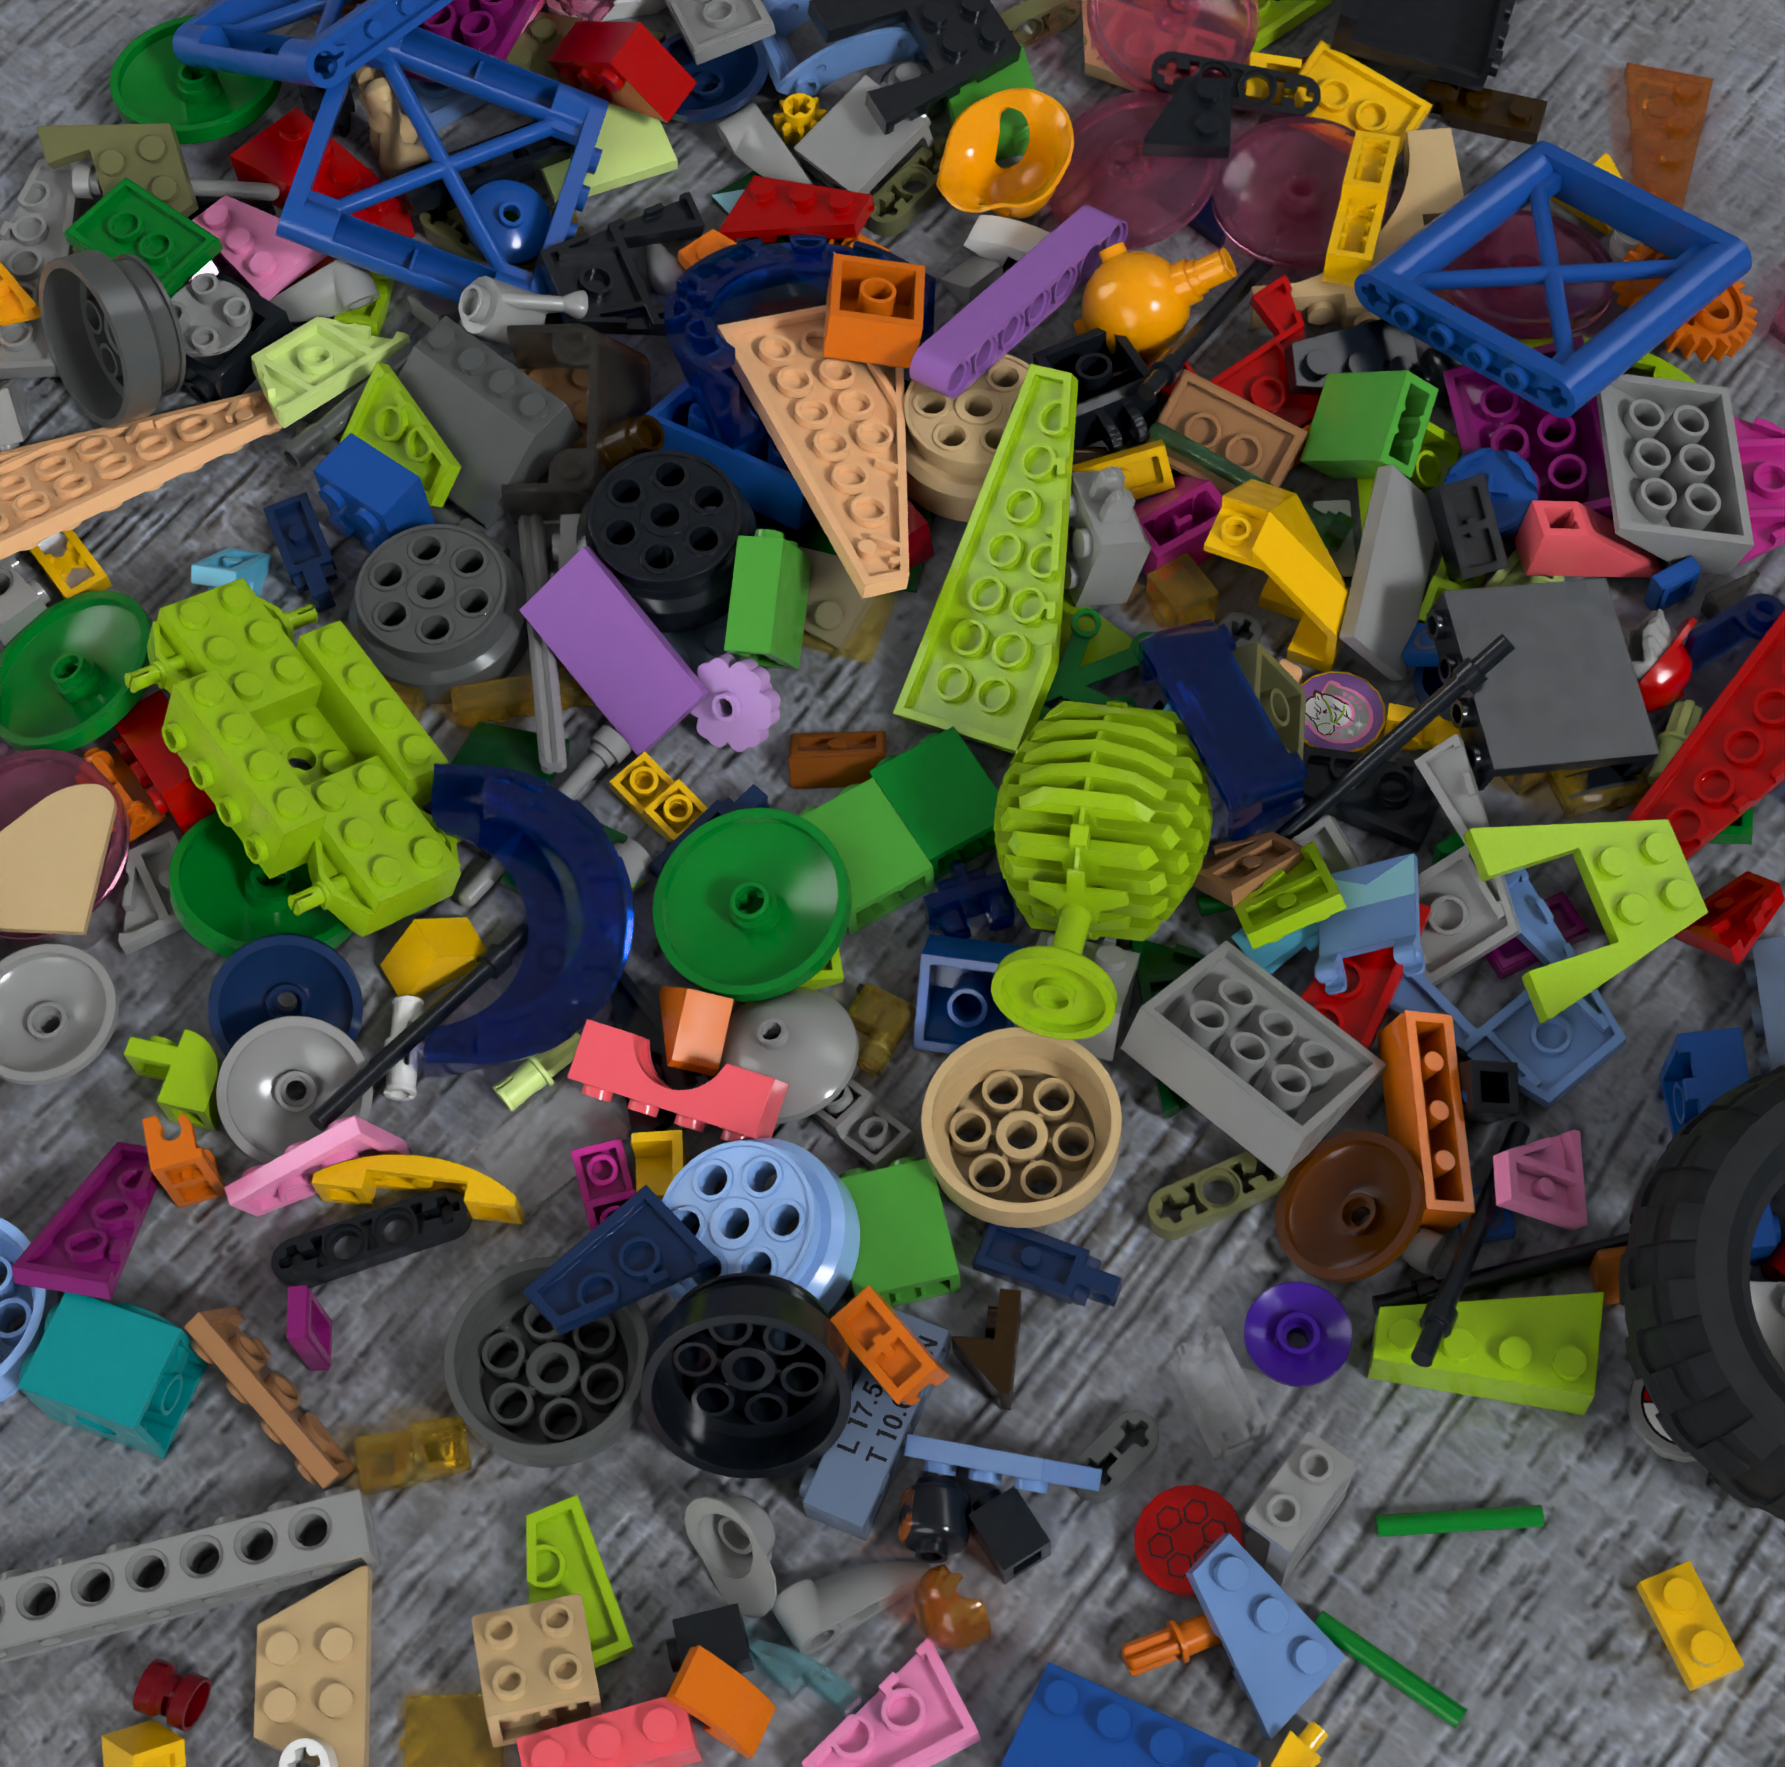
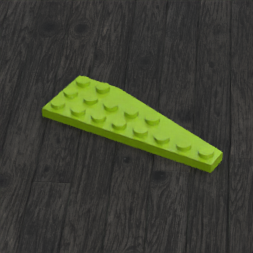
(1001, 605)

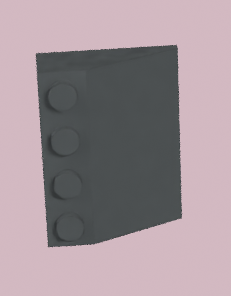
(487, 415)

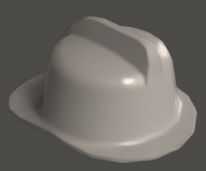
(736, 1546)

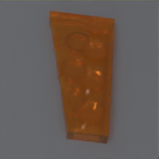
(1665, 128)

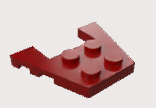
(1263, 373)

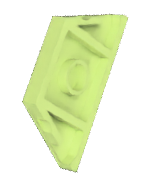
(318, 364)

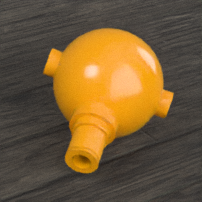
(1148, 296)

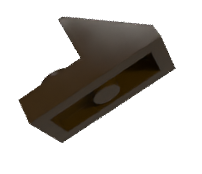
(994, 1361)

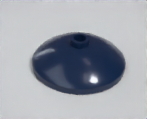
(722, 83)
(277, 963)

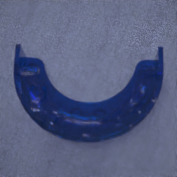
(743, 285)
(574, 908)

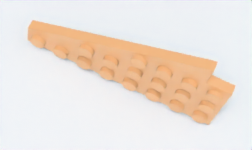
(838, 436)
(79, 475)

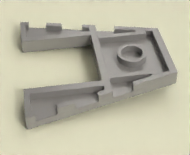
(1466, 914)

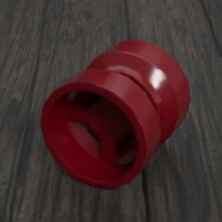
(172, 1694)

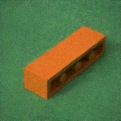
(1428, 1112)

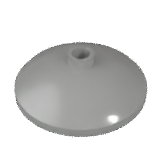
(50, 987)
(811, 1054)
(256, 1077)

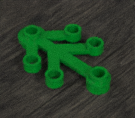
(1072, 682)

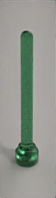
(1330, 526)

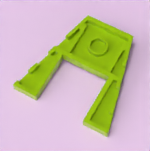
(1633, 881)

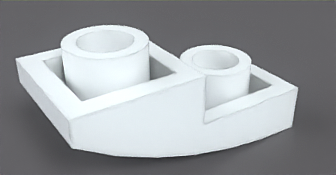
(1003, 237)

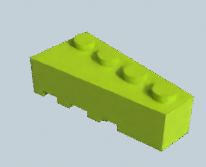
(1500, 1350)

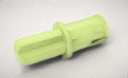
(1681, 723)
(535, 1073)

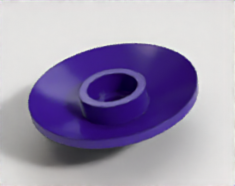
(1301, 1310)

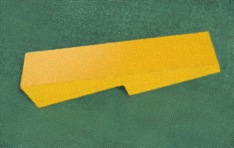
(1360, 207)

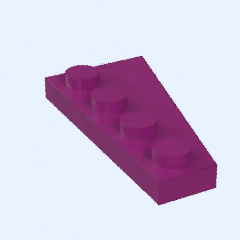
(94, 1230)

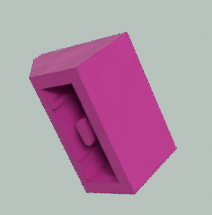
(1178, 521)

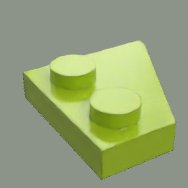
(1290, 900)

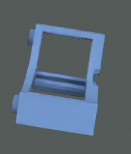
(834, 61)

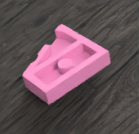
(1544, 1180)

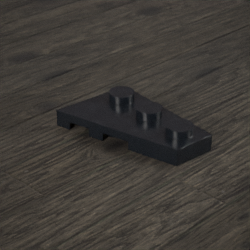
(1359, 348)

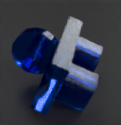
(966, 897)

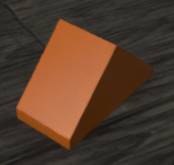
(694, 1028)

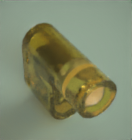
(884, 1020)

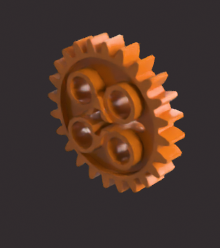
(1714, 331)

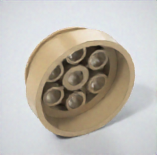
(956, 438)
(1033, 1072)

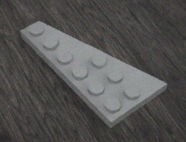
(26, 246)

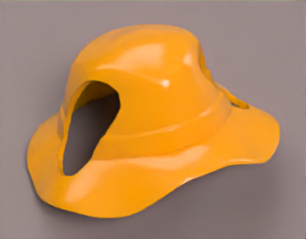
(1014, 192)

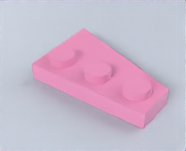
(905, 1724)

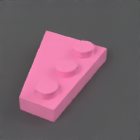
(253, 249)
(291, 1174)

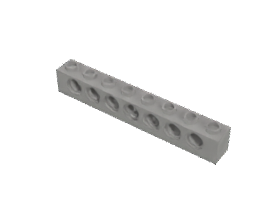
(183, 1591)

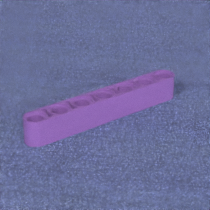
(1016, 302)

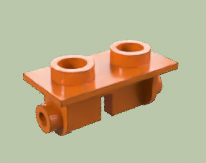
(139, 807)

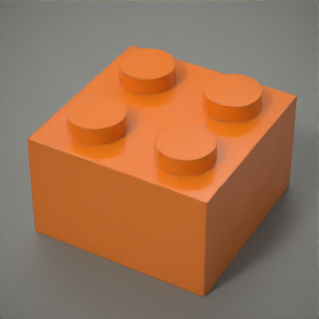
(874, 310)

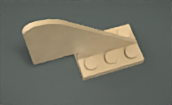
(55, 861)

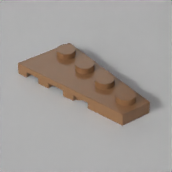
(273, 1397)

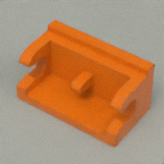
(181, 1165)
(888, 1347)

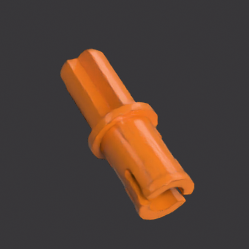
(1168, 1645)

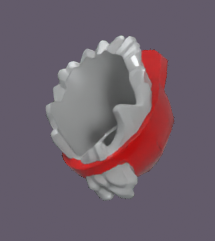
(1660, 659)

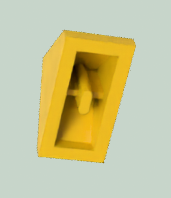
(431, 955)

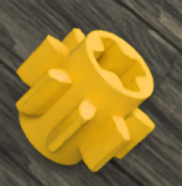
(797, 117)

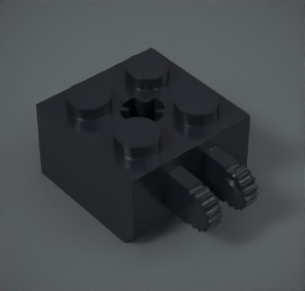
(1106, 387)

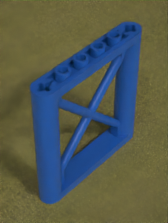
(234, 37)
(560, 110)
(1701, 269)

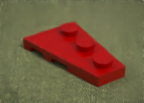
(792, 208)

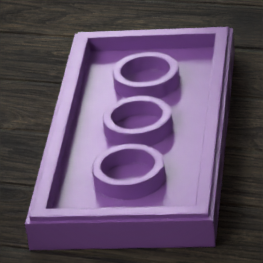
(614, 651)

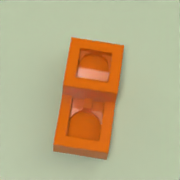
(723, 1700)

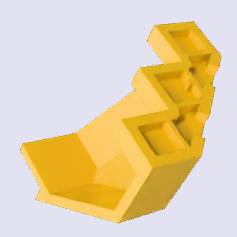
(1275, 534)

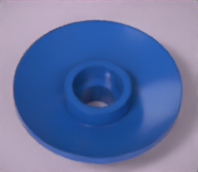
(520, 239)

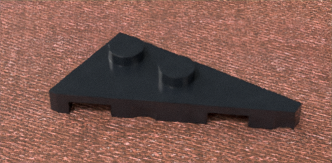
(636, 1015)

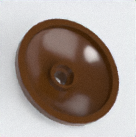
(1332, 1193)

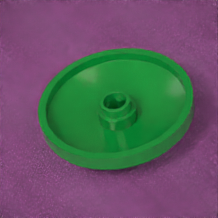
(197, 102)
(68, 671)
(231, 900)
(752, 904)

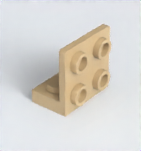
(535, 1667)

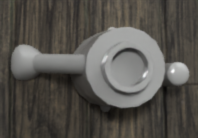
(492, 305)

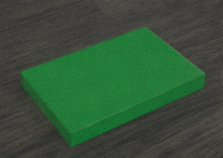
(147, 227)

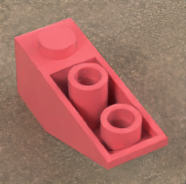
(1577, 541)

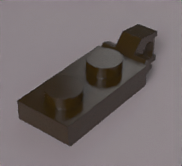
(1487, 111)

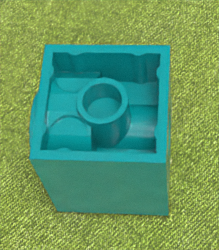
(113, 1372)

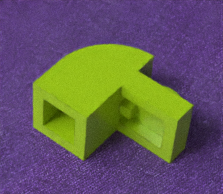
(188, 1075)

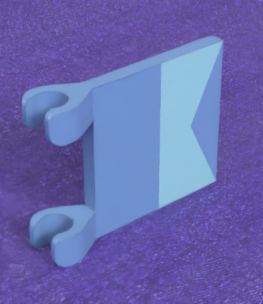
(1378, 915)

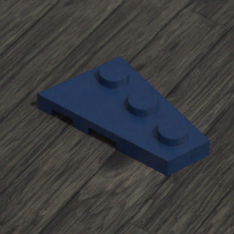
(618, 1263)

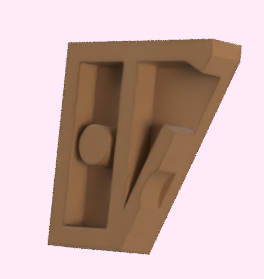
(1244, 866)

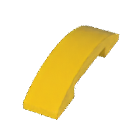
(357, 1181)

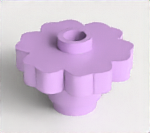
(738, 704)

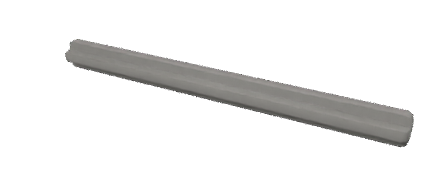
(542, 659)

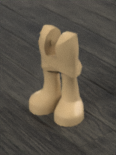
(390, 130)

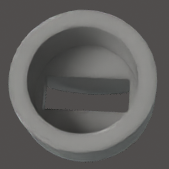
(1424, 1250)

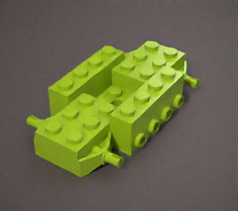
(255, 701)

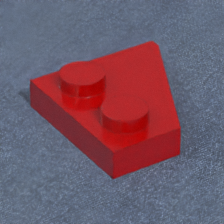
(1735, 917)

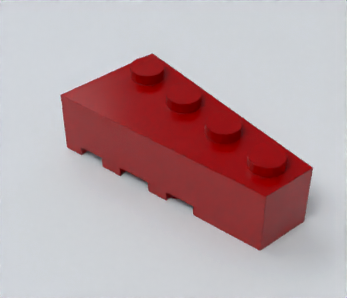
(275, 158)

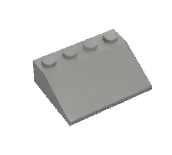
(1675, 470)
(1251, 1056)

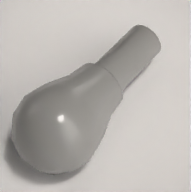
(662, 269)

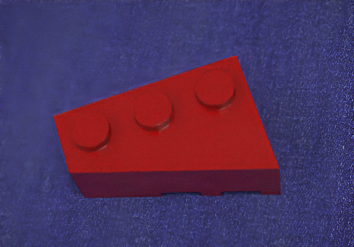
(623, 67)
(158, 766)

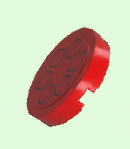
(1178, 1531)

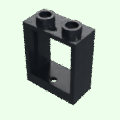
(236, 371)

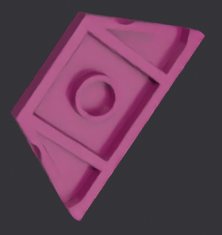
(1763, 471)

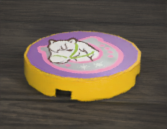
(1342, 712)

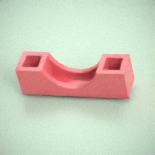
(622, 1064)

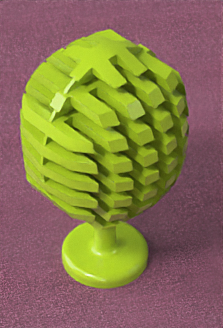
(1094, 841)

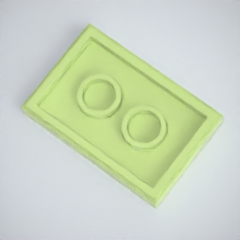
(632, 151)

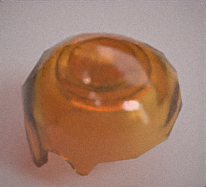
(944, 1615)

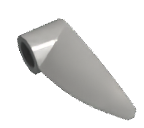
(758, 145)
(328, 292)
(833, 1606)

